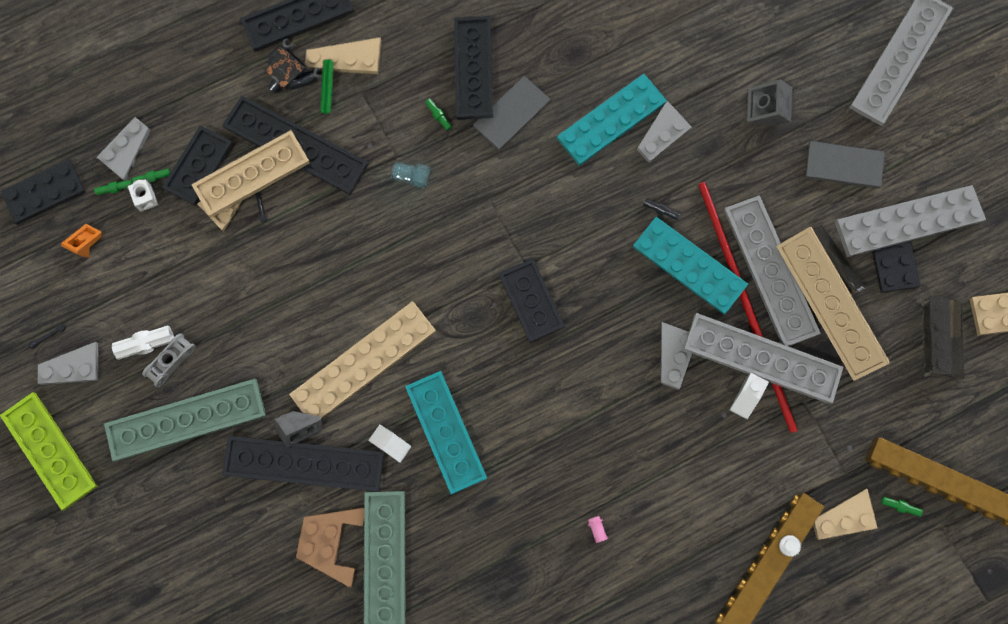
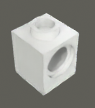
(146, 201)

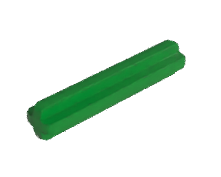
(326, 89)

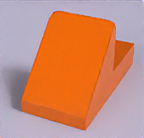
(82, 240)

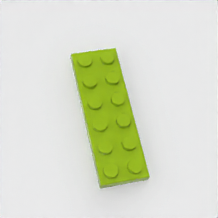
(48, 451)

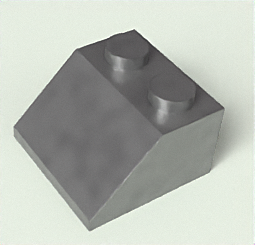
(770, 103)

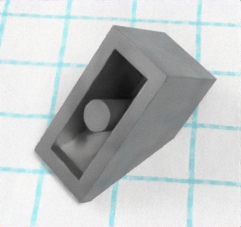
(297, 427)

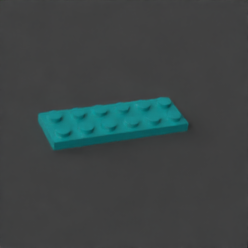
(611, 119)
(690, 265)
(446, 432)

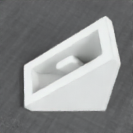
(390, 443)

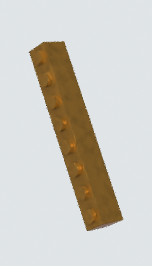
(939, 479)
(771, 562)

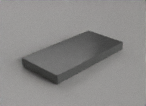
(512, 113)
(844, 164)

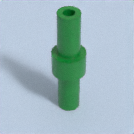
(438, 114)
(152, 176)
(113, 187)
(901, 506)

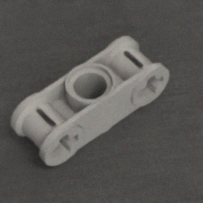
(164, 370)

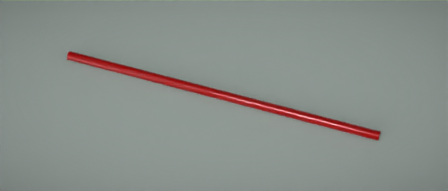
(744, 298)

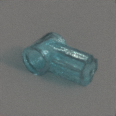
(416, 175)

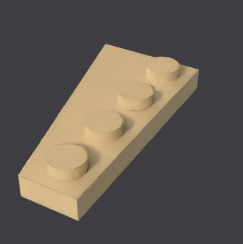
(348, 57)

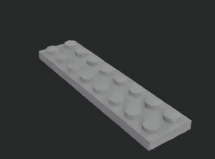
(900, 59)
(909, 221)
(770, 272)
(763, 358)

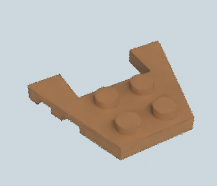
(321, 541)

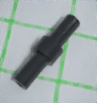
(661, 209)

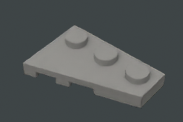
(663, 133)
(124, 148)
(673, 357)
(71, 367)

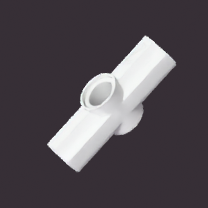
(142, 342)

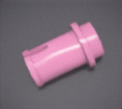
(597, 529)

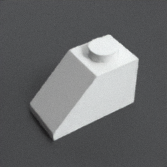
(749, 395)

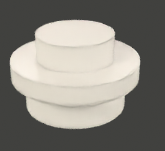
(789, 545)

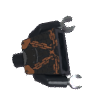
(289, 70)

